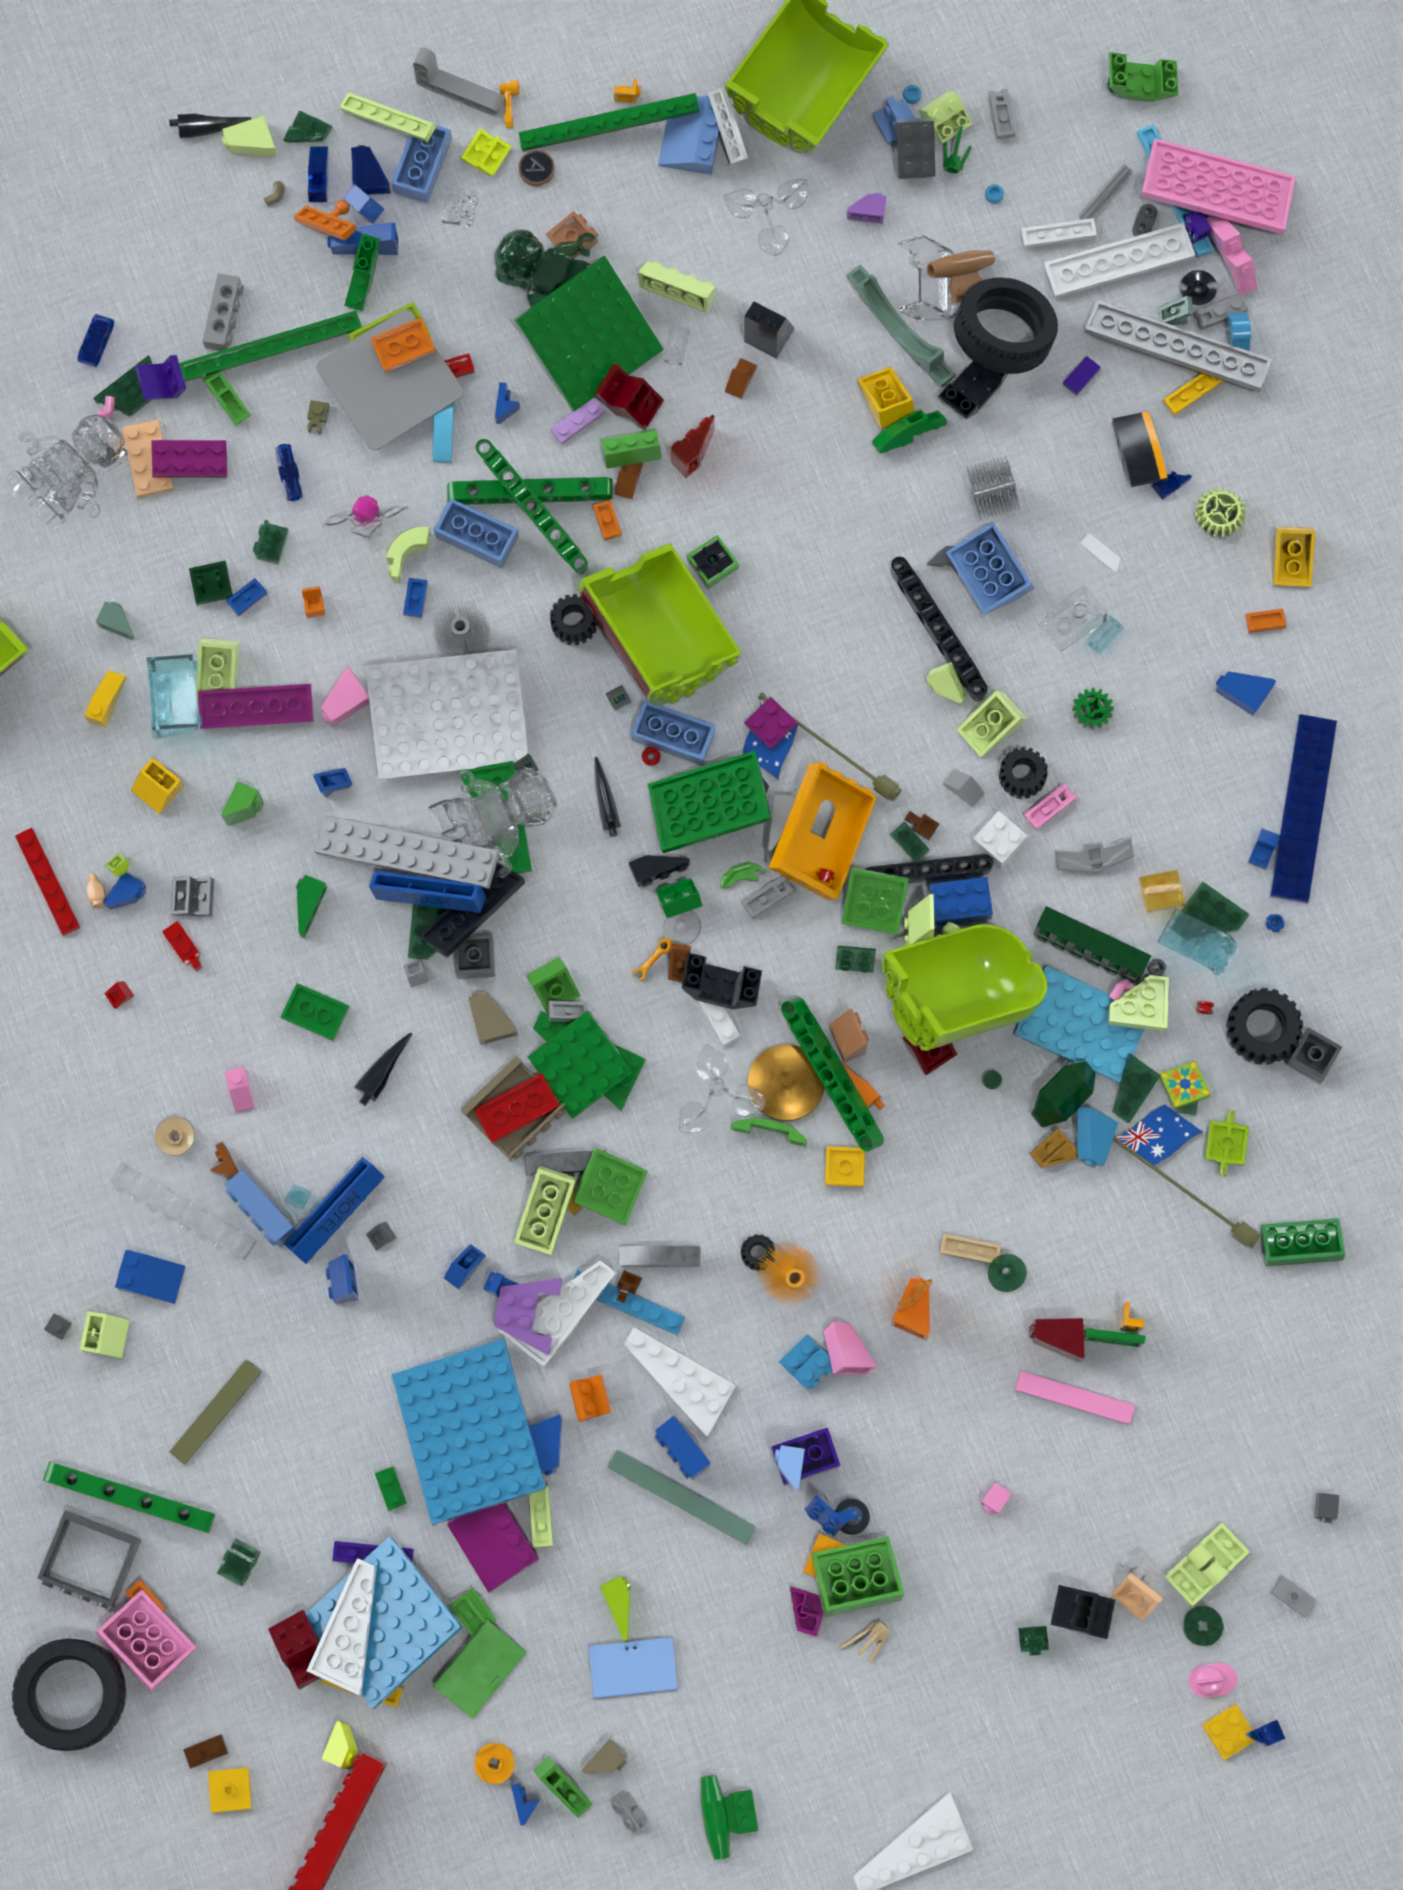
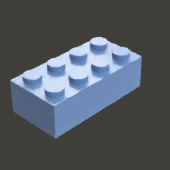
(421, 165)
(476, 533)
(673, 733)
(257, 1205)

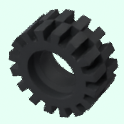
(749, 1244)

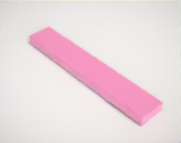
(1075, 1397)

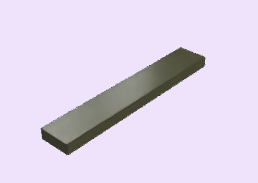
(215, 1412)

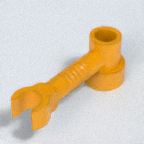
(508, 90)
(657, 954)

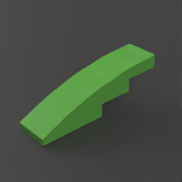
(226, 397)

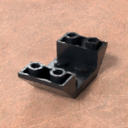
(972, 389)
(720, 985)

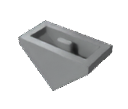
(964, 787)

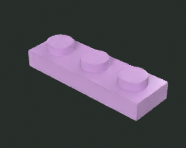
(577, 421)

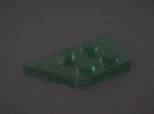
(126, 392)

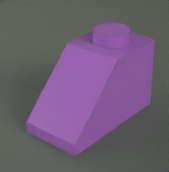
(868, 209)

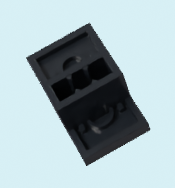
(1082, 1612)

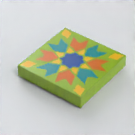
(1185, 1085)

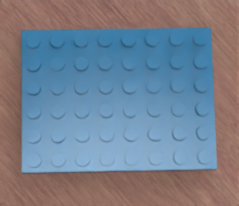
(468, 1432)

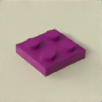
(770, 723)

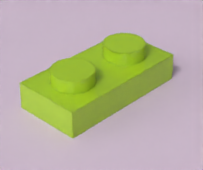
(118, 865)

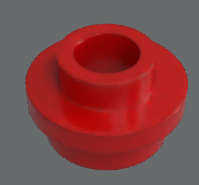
(653, 751)
(825, 875)

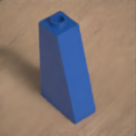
(386, 232)

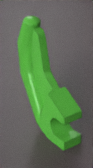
(741, 872)

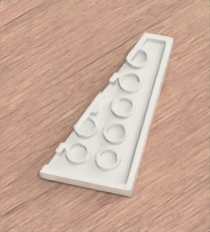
(560, 1314)
(926, 1843)

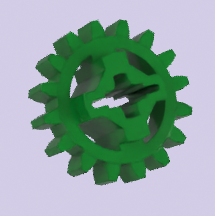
(1100, 711)

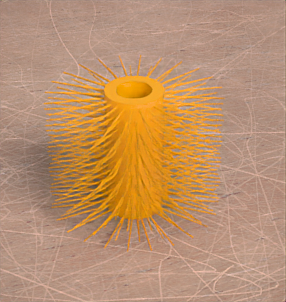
(788, 1272)

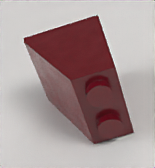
(1060, 1336)

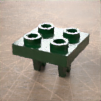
(211, 582)

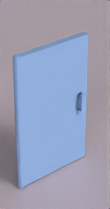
(633, 1667)

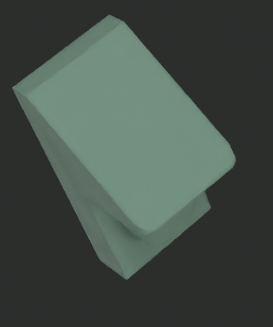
(1176, 311)

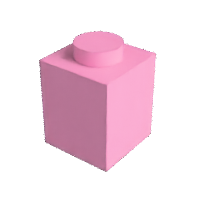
(995, 1499)

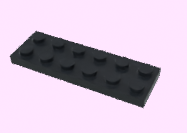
(457, 925)

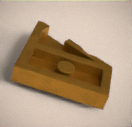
(1054, 1150)

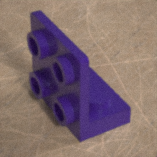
(161, 379)

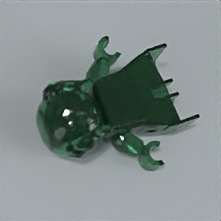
(523, 258)

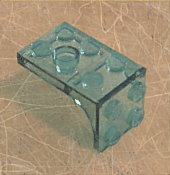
(1198, 941)

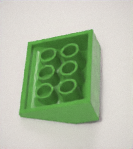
(857, 1576)

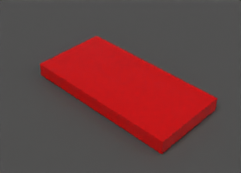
(516, 1108)

